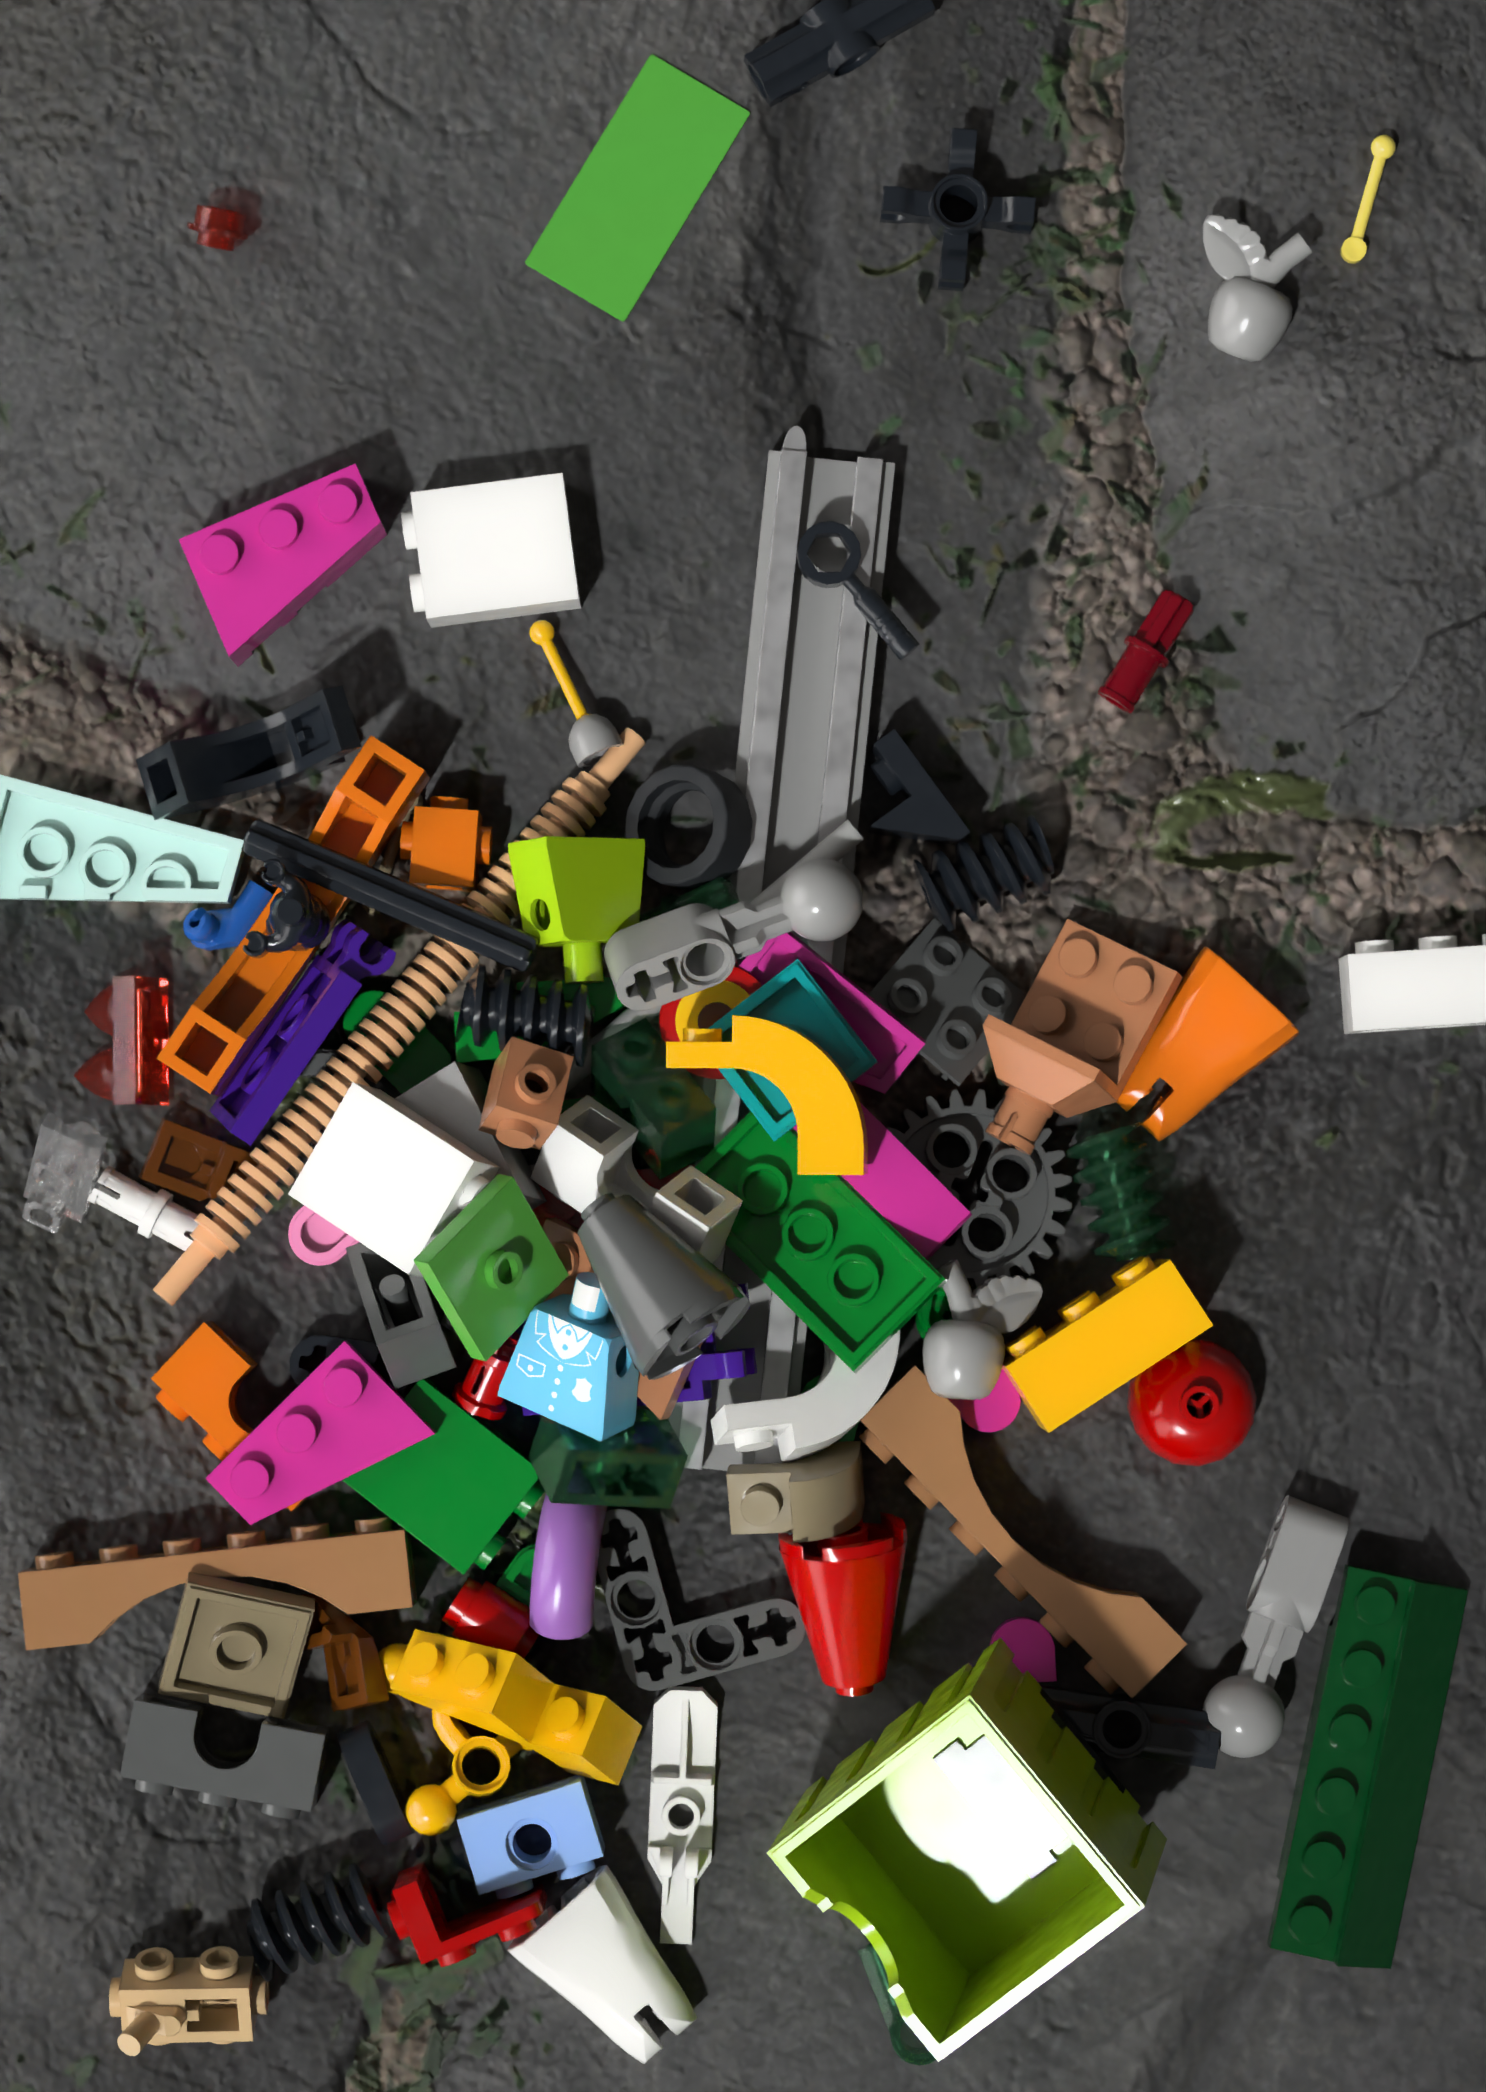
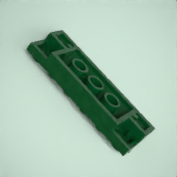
(1366, 1768)

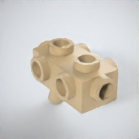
(187, 1998)

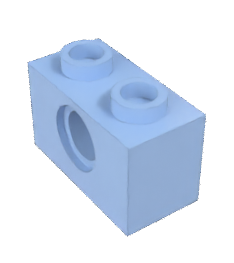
(558, 1807)

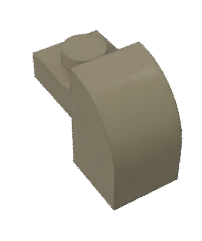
(805, 1497)

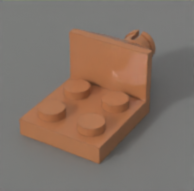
(1075, 1032)

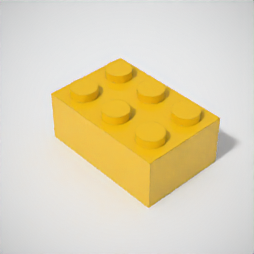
(1103, 1341)

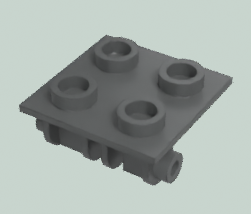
(945, 997)

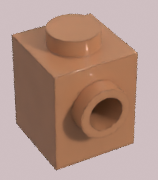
(525, 1094)

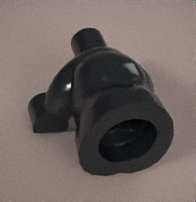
(295, 917)

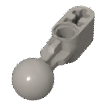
(658, 959)
(1282, 1607)

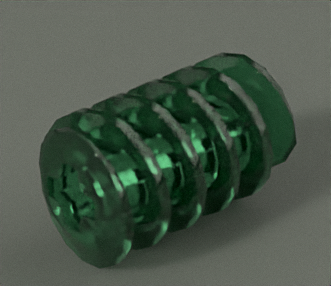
(1120, 1194)

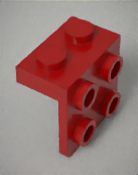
(419, 1915)

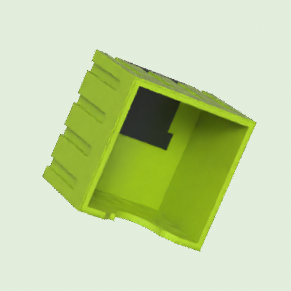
(973, 1848)

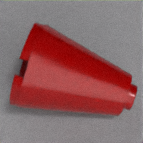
(849, 1599)

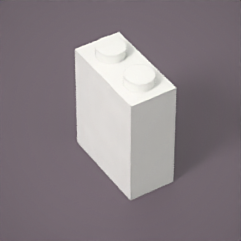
(492, 550)
(389, 1176)

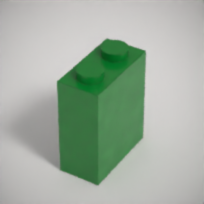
(454, 1484)

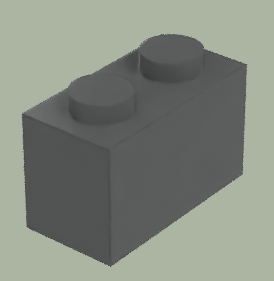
(401, 1318)

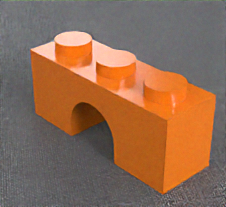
(204, 1384)

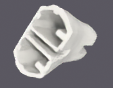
(605, 1964)

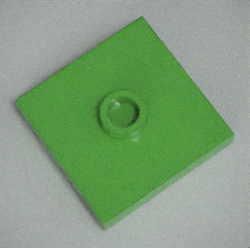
(491, 1267)

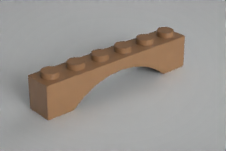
(351, 1570)
(1112, 1625)

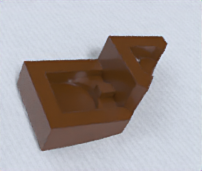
(192, 1161)
(350, 1658)

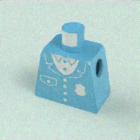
(574, 1364)

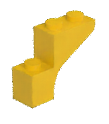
(513, 1699)

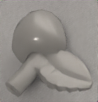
(1246, 311)
(968, 1352)

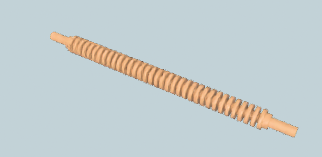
(213, 1238)

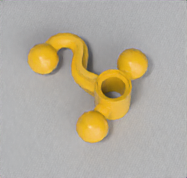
(432, 1806)

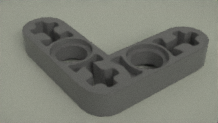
(681, 1636)

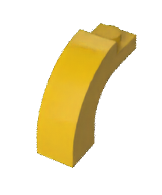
(821, 1095)

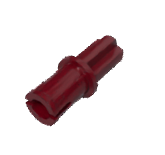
(1146, 651)

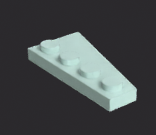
(96, 851)

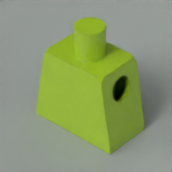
(578, 895)

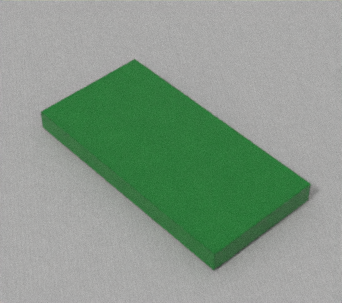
(819, 1244)

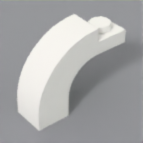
(811, 1419)

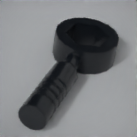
(864, 597)

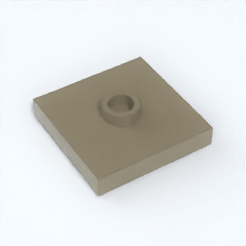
(236, 1645)

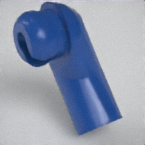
(226, 926)

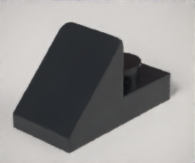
(925, 811)

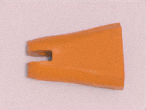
(1205, 1043)

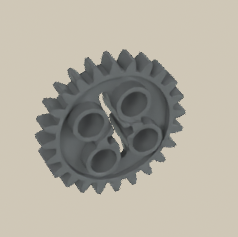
(1019, 1215)

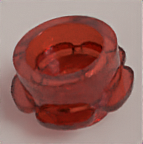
(218, 227)

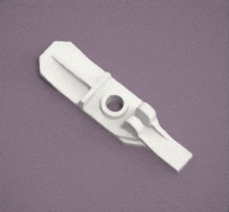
(681, 1774)

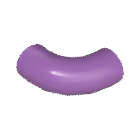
(565, 1569)

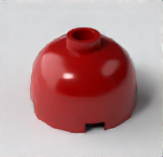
(1161, 1398)

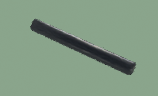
(392, 895)

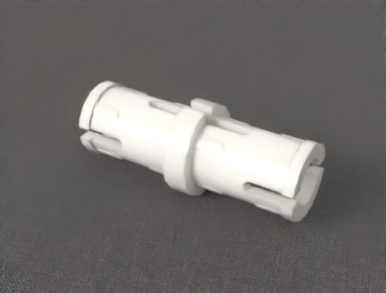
(149, 1210)

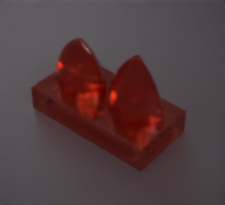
(137, 1018)

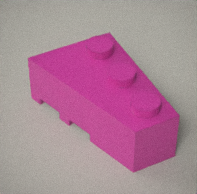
(280, 555)

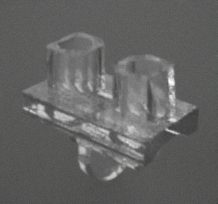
(62, 1172)

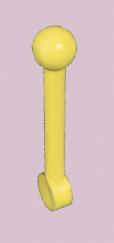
(1354, 247)

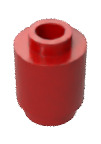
(491, 1618)

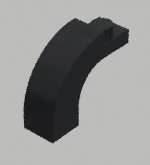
(250, 758)

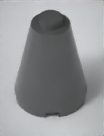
(656, 1285)

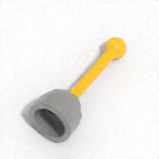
(591, 732)

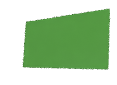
(637, 188)

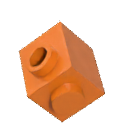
(446, 845)

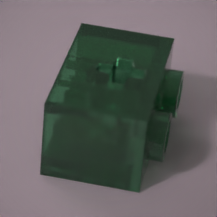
(661, 1102)
(624, 1470)

